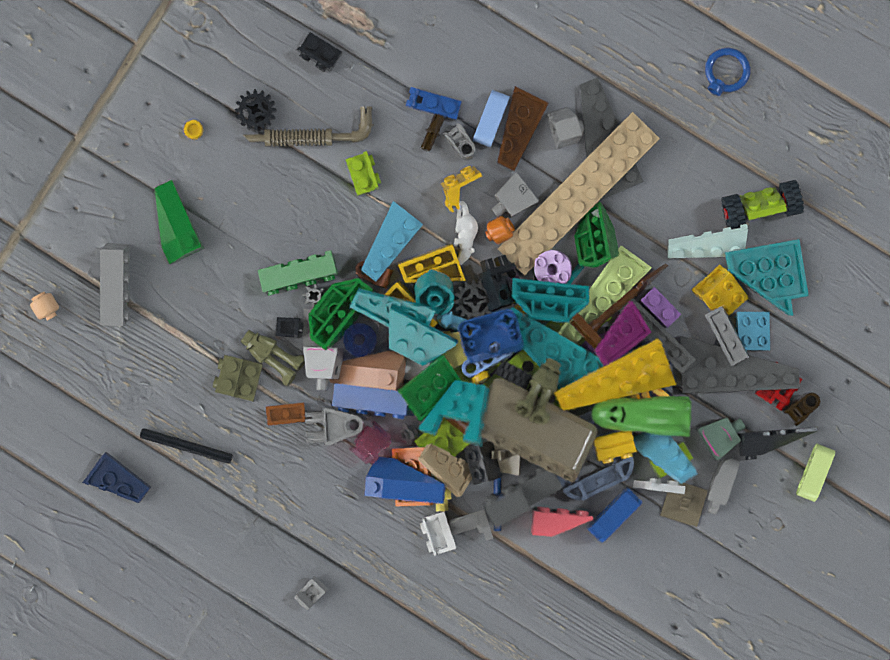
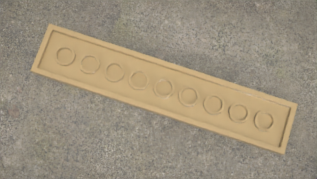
(579, 193)

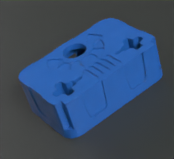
(489, 330)
(614, 515)

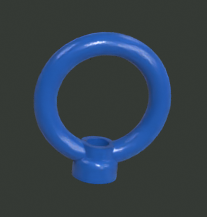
(717, 86)

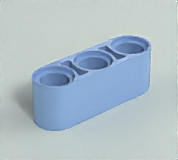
(491, 118)
(481, 366)

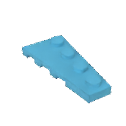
(391, 239)
(666, 454)

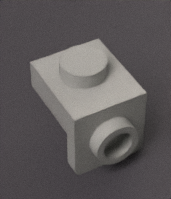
(311, 593)

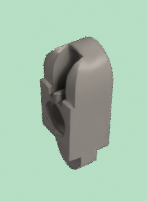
(722, 484)

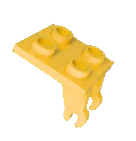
(453, 184)

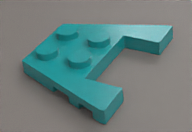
(460, 402)

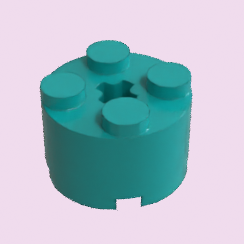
(435, 290)

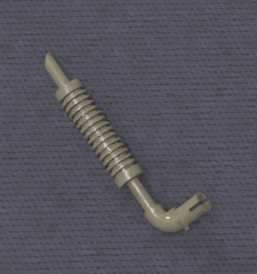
(314, 137)

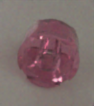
(370, 443)

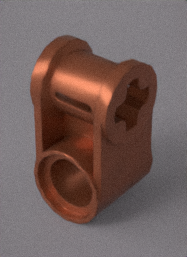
(383, 281)

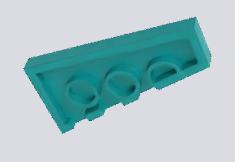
(378, 306)

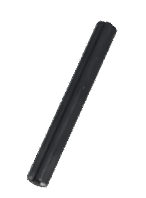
(186, 446)

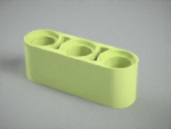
(815, 472)

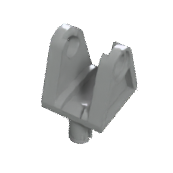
(335, 426)

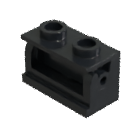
(481, 464)

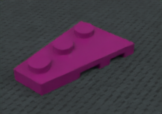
(623, 335)

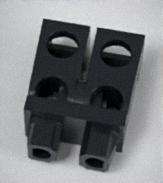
(498, 281)

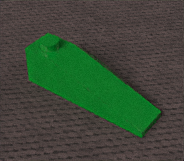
(176, 229)

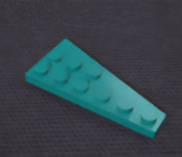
(545, 343)

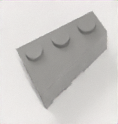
(565, 127)

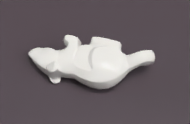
(467, 229)

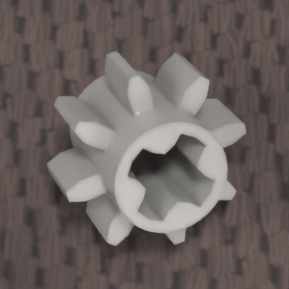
(308, 295)

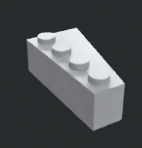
(114, 284)

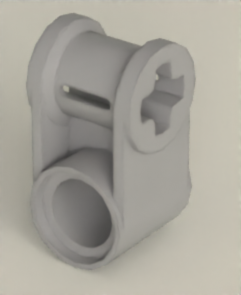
(458, 139)

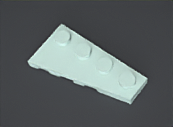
(708, 244)

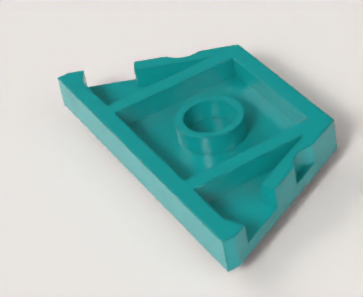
(416, 339)

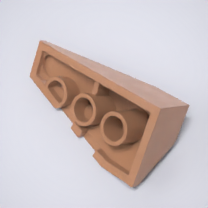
(377, 370)

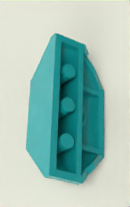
(549, 299)

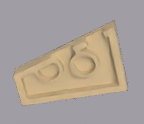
(446, 468)

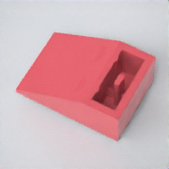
(552, 523)

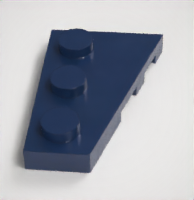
(116, 478)

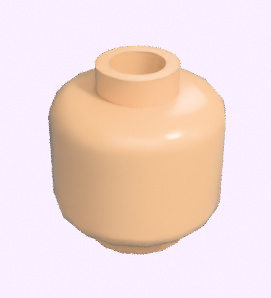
(44, 306)

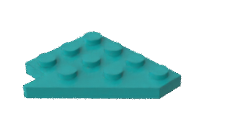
(772, 272)

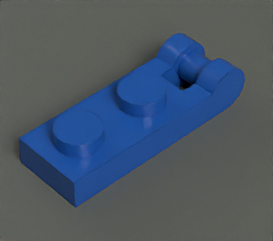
(434, 103)

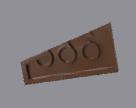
(521, 124)

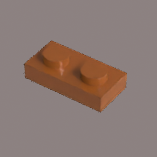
(285, 414)

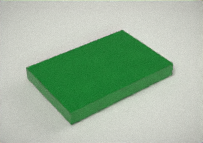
(428, 387)

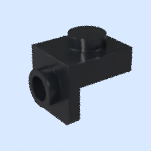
(289, 327)

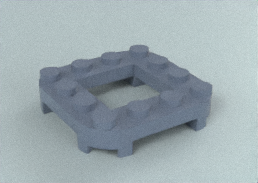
(602, 479)

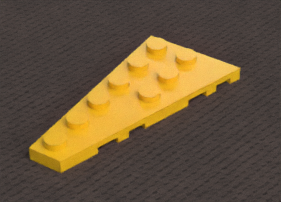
(632, 374)

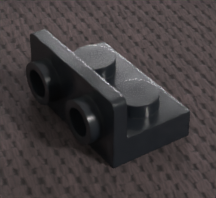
(319, 52)

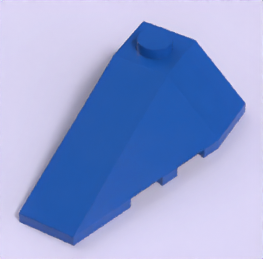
(395, 480)

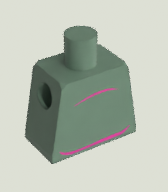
(721, 436)

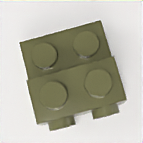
(237, 378)

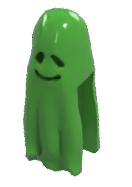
(652, 415)

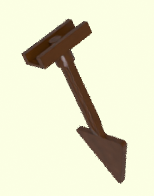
(589, 330)

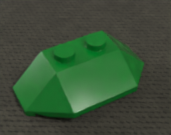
(595, 238)
(333, 313)

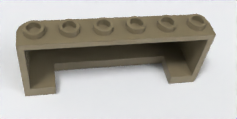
(555, 446)

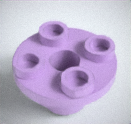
(553, 267)

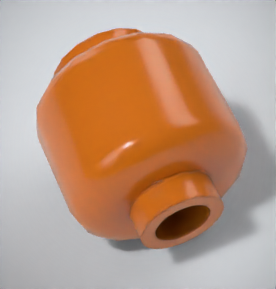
(500, 230)

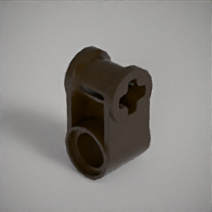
(801, 408)

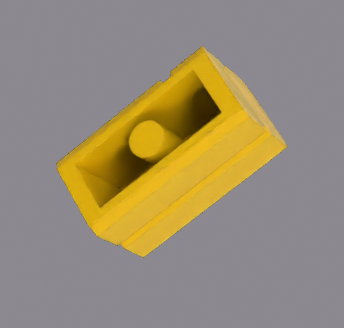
(613, 446)

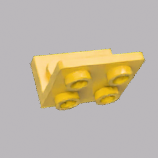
(720, 290)

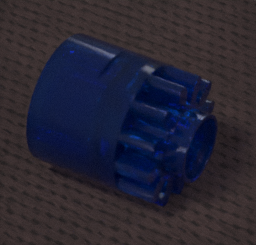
(370, 340)

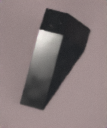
(765, 441)

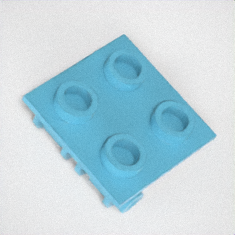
(754, 329)

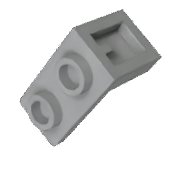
(471, 521)

